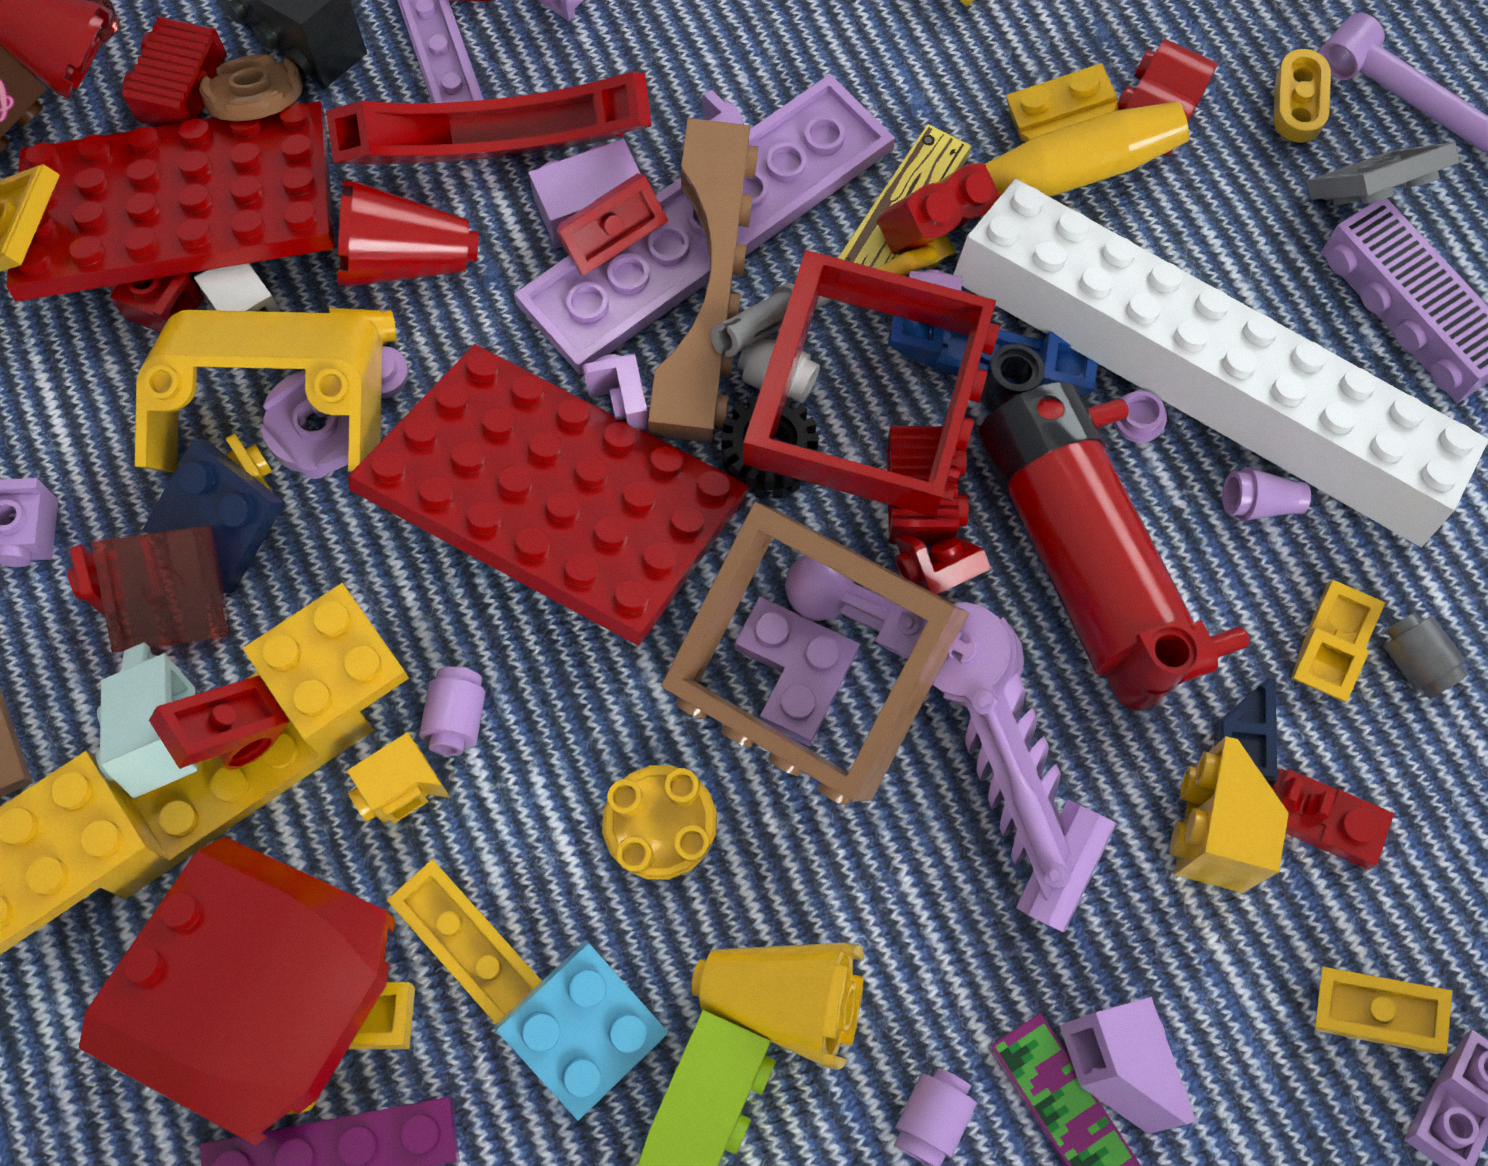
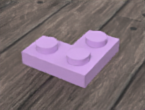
(810, 662)

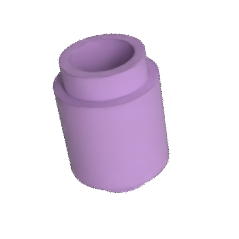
(453, 711)
(935, 1117)

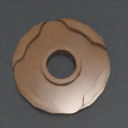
(251, 88)

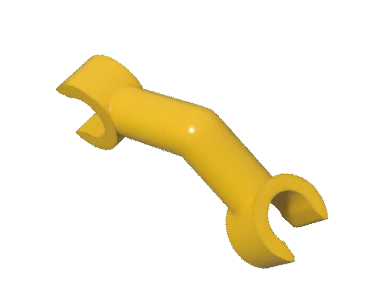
(921, 257)

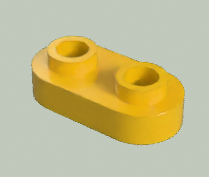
(1302, 106)

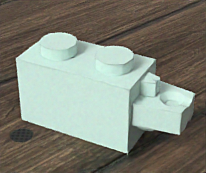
(128, 743)

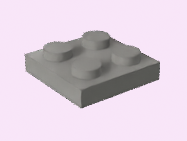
(1376, 176)

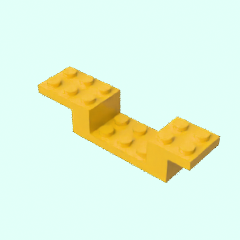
(90, 834)

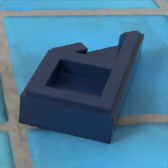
(1255, 727)

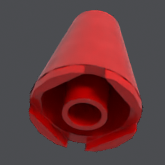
(53, 38)
(398, 238)

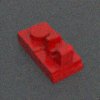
(611, 223)
(1333, 818)

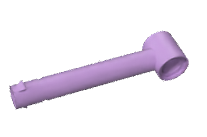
(1358, 48)

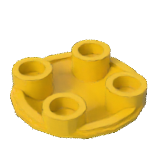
(659, 822)

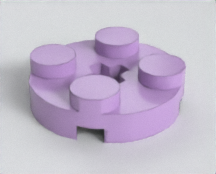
(286, 434)

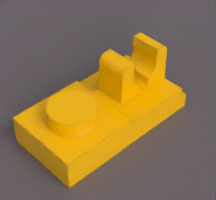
(1384, 1011)

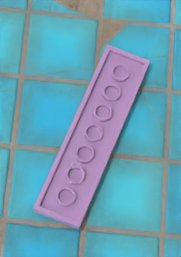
(801, 160)

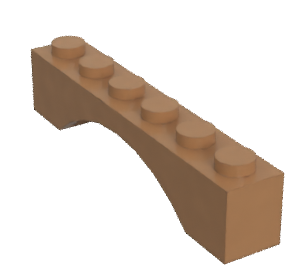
(688, 381)

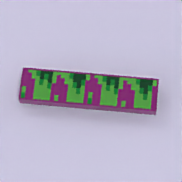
(1051, 1092)

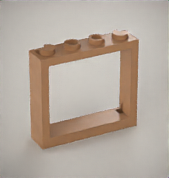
(904, 700)

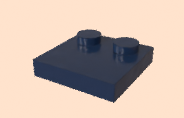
(220, 493)

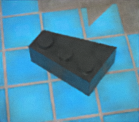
(312, 34)

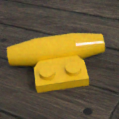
(1080, 135)

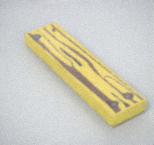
(927, 162)

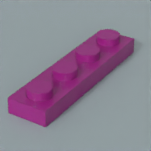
(386, 1137)

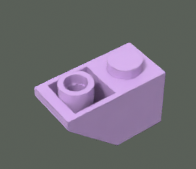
(1129, 1065)

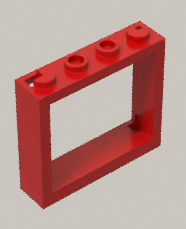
(890, 295)

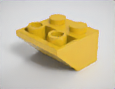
(1230, 821)

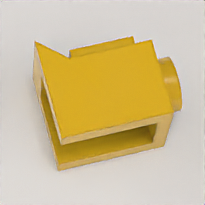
(394, 781)

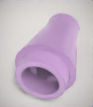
(1259, 495)

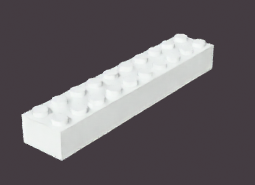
(1222, 362)

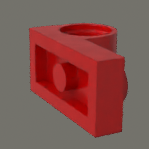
(227, 722)

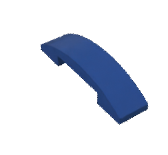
(945, 350)

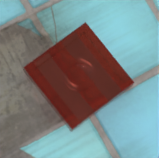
(161, 587)

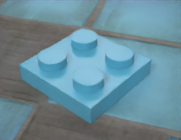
(581, 1030)

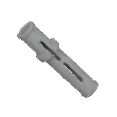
(755, 322)

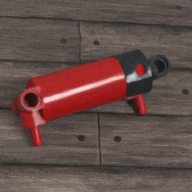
(1090, 533)

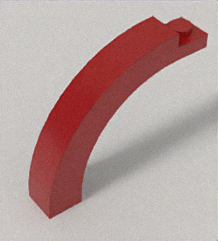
(488, 128)

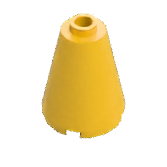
(787, 994)

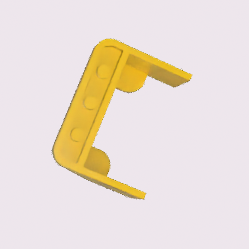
(335, 350)

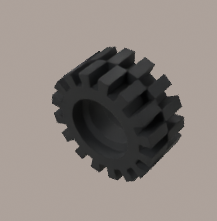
(792, 425)

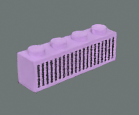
(1414, 295)

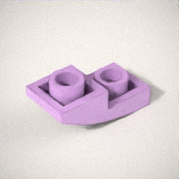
(1455, 1111)

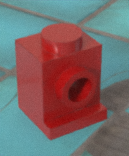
(156, 300)

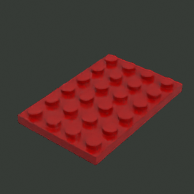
(178, 201)
(551, 492)

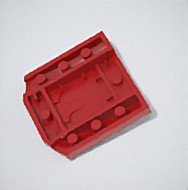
(241, 989)

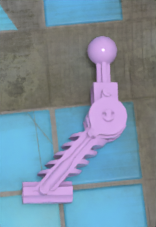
(985, 678)

